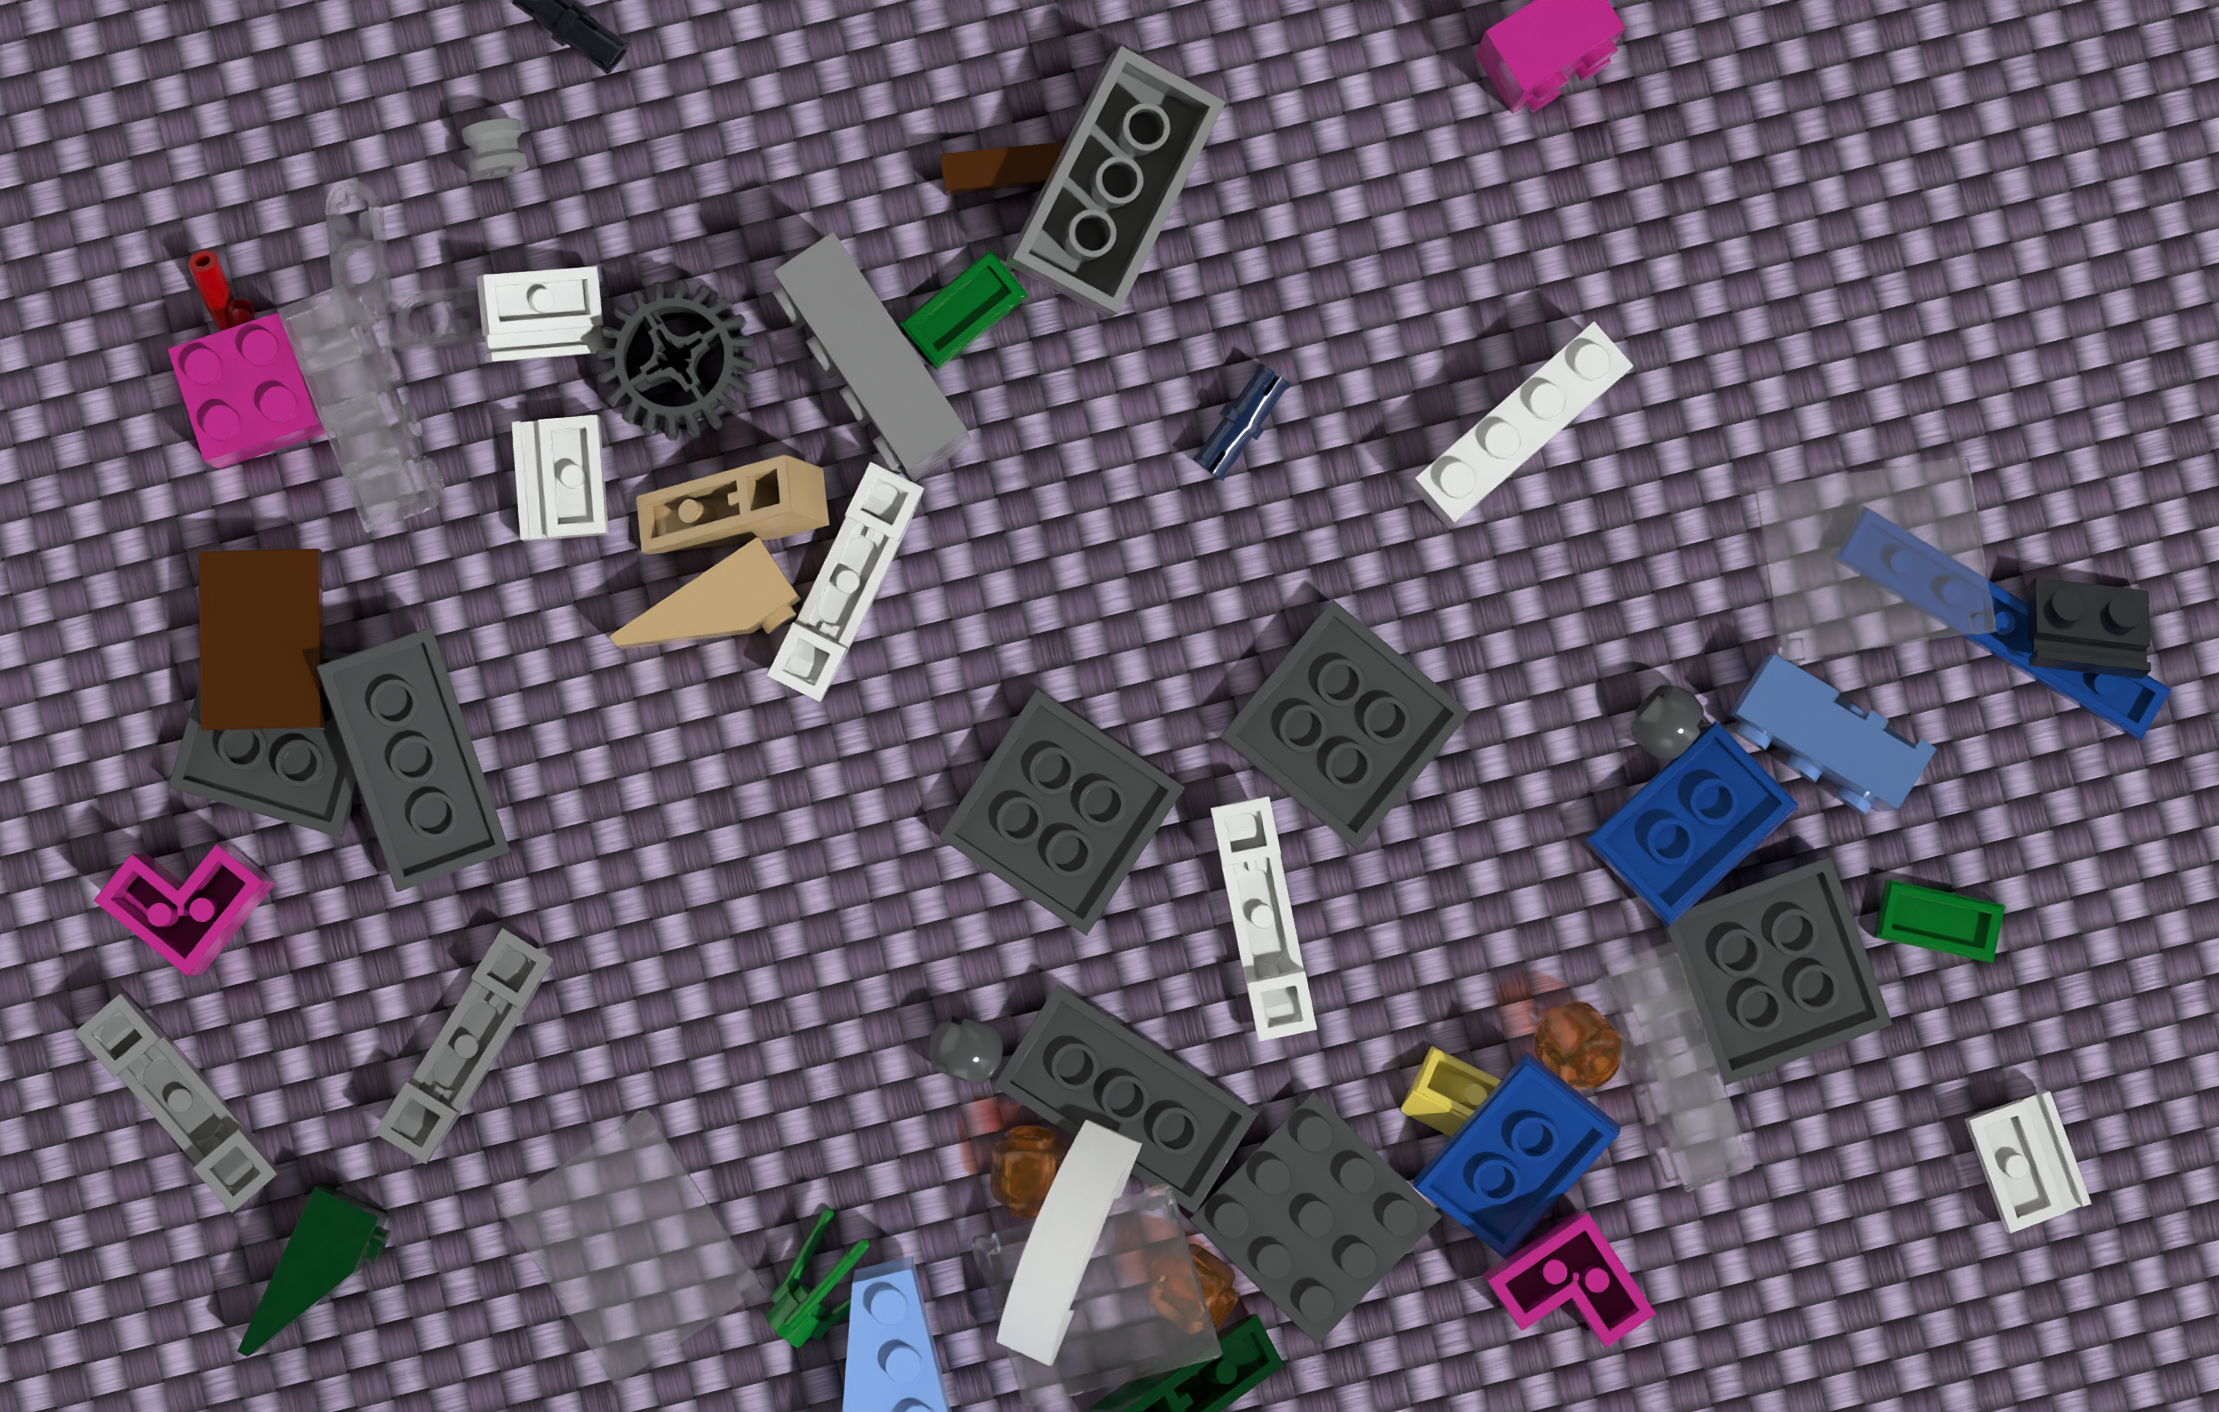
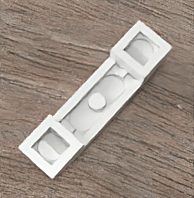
(847, 582)
(1263, 918)
(1064, 1240)

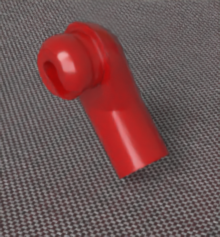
(216, 292)

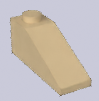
(734, 507)
(726, 600)

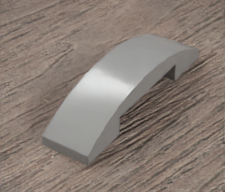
(465, 1047)
(179, 1099)

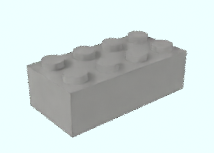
(1115, 182)
(873, 358)

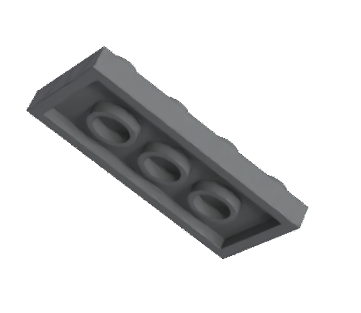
(413, 759)
(1092, 1068)

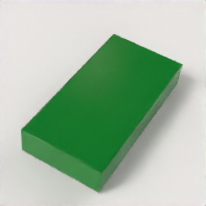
(964, 310)
(1939, 921)

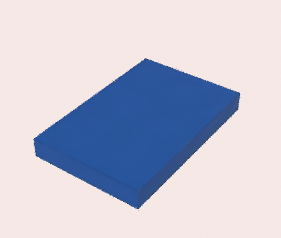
(1692, 824)
(1516, 1155)

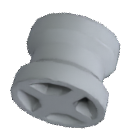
(495, 148)

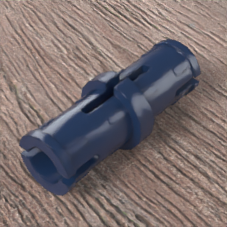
(1241, 422)

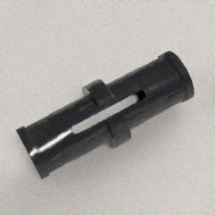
(575, 27)

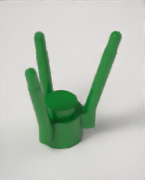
(800, 1312)

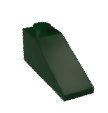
(323, 1253)
(1207, 1385)

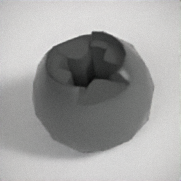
(1667, 721)
(965, 1050)

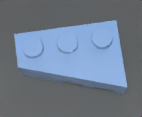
(891, 1344)

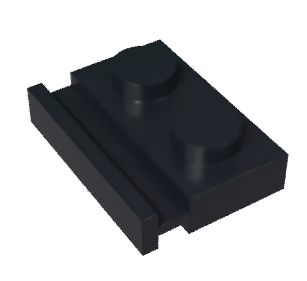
(2088, 627)

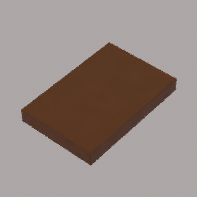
(261, 639)

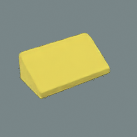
(1446, 1092)

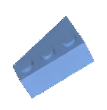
(1828, 737)

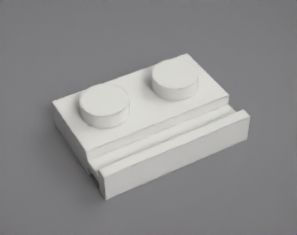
(540, 313)
(560, 478)
(2027, 1161)

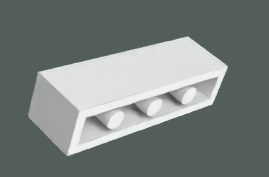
(1521, 425)

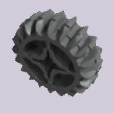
(652, 372)

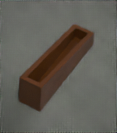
(999, 168)

